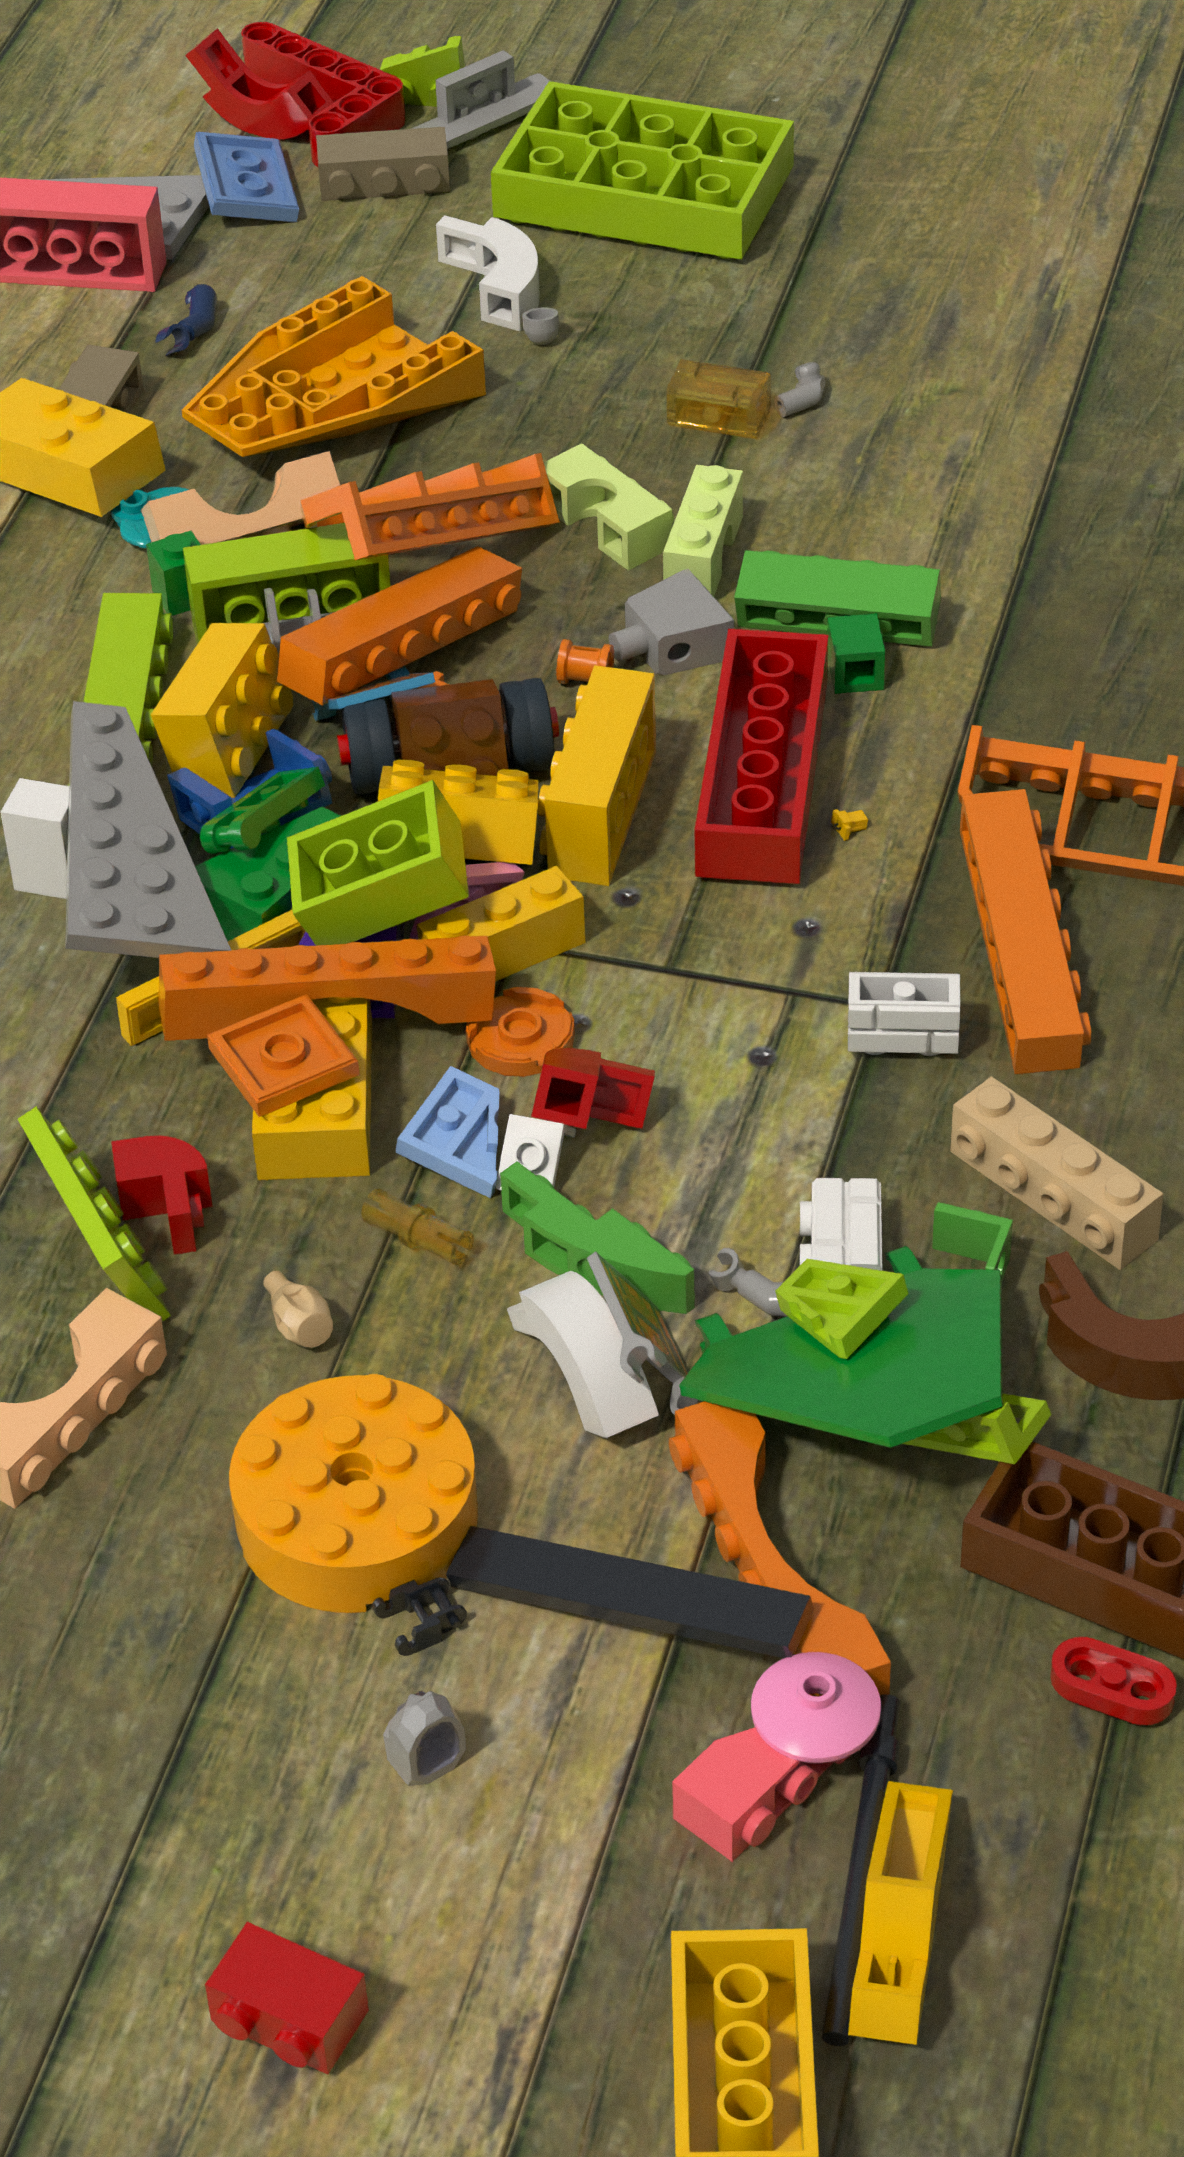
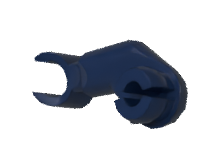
(200, 319)

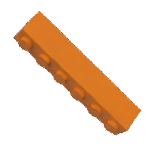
(398, 625)
(1023, 933)

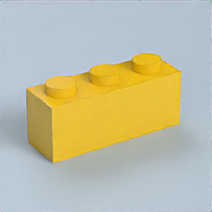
(521, 921)

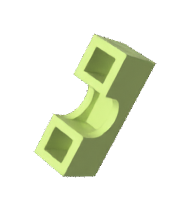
(629, 518)
(704, 524)

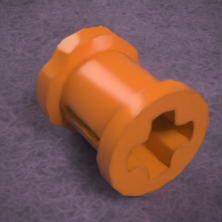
(578, 661)

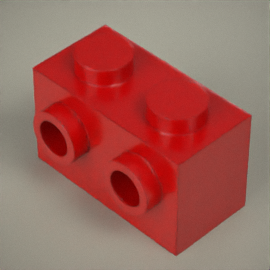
(286, 1998)

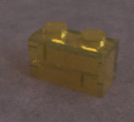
(718, 398)

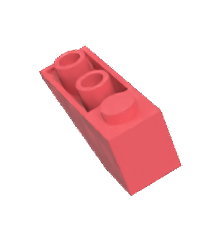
(740, 1791)

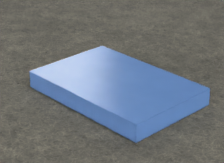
(245, 177)

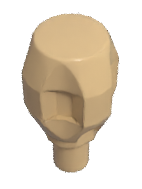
(299, 1311)

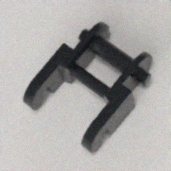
(415, 1597)

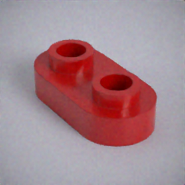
(1114, 1682)

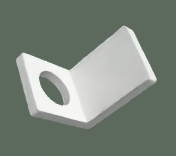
(534, 1145)

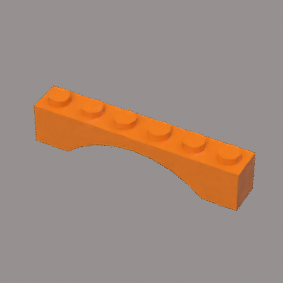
(435, 977)
(726, 1465)

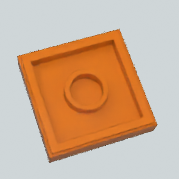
(283, 1055)

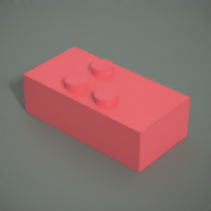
(80, 234)

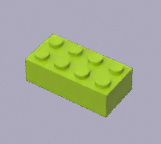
(230, 576)

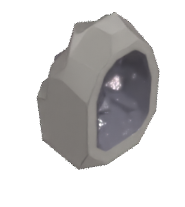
(424, 1738)

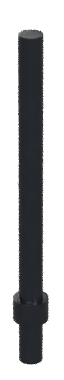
(878, 1761)

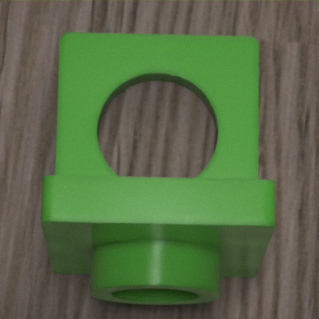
(973, 1235)

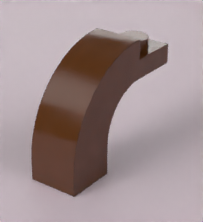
(1107, 1347)

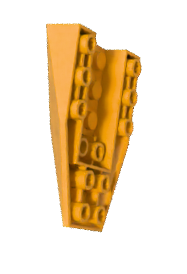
(333, 375)

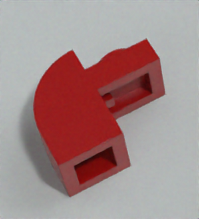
(583, 1085)
(163, 1178)

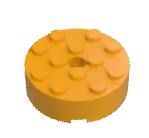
(352, 1491)

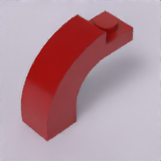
(250, 101)

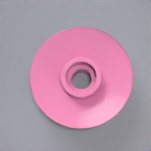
(813, 1726)

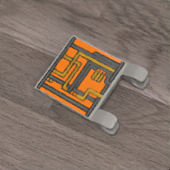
(641, 1329)

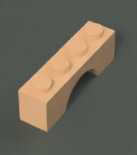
(190, 512)
(114, 1351)

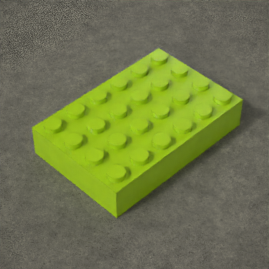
(643, 170)

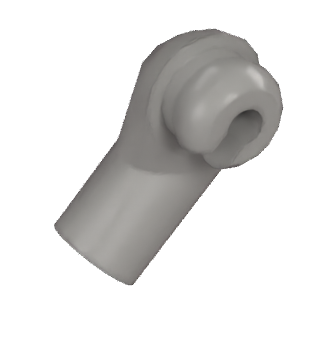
(806, 392)

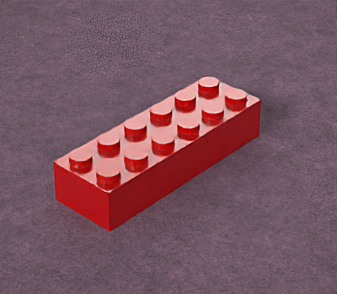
(762, 757)

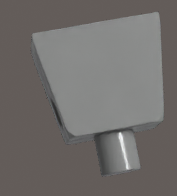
(673, 626)

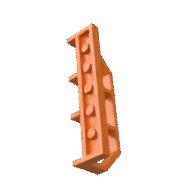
(437, 511)
(1096, 778)

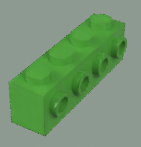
(802, 591)

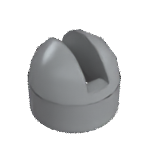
(541, 325)

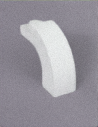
(504, 258)
(587, 1346)

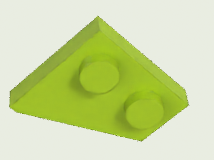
(422, 68)
(840, 1302)

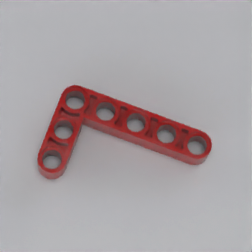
(361, 94)

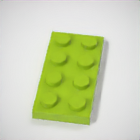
(95, 1212)

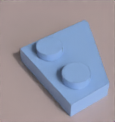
(456, 1132)

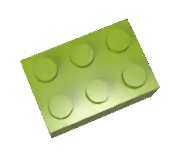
(377, 866)

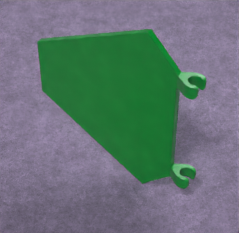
(913, 1375)

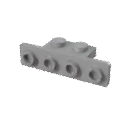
(483, 98)

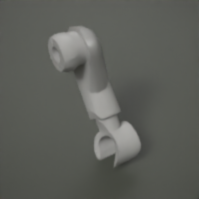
(749, 1283)

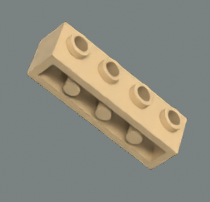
(1056, 1173)

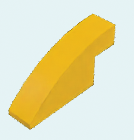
(900, 1913)

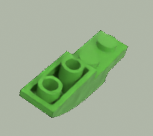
(566, 1234)

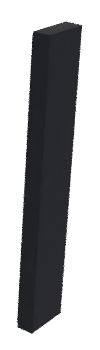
(631, 1592)

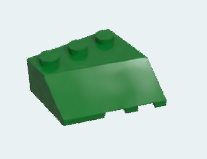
(255, 882)

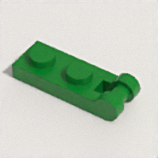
(260, 810)

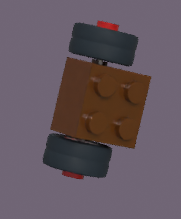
(451, 727)

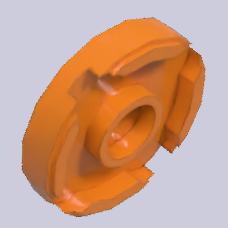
(521, 1032)

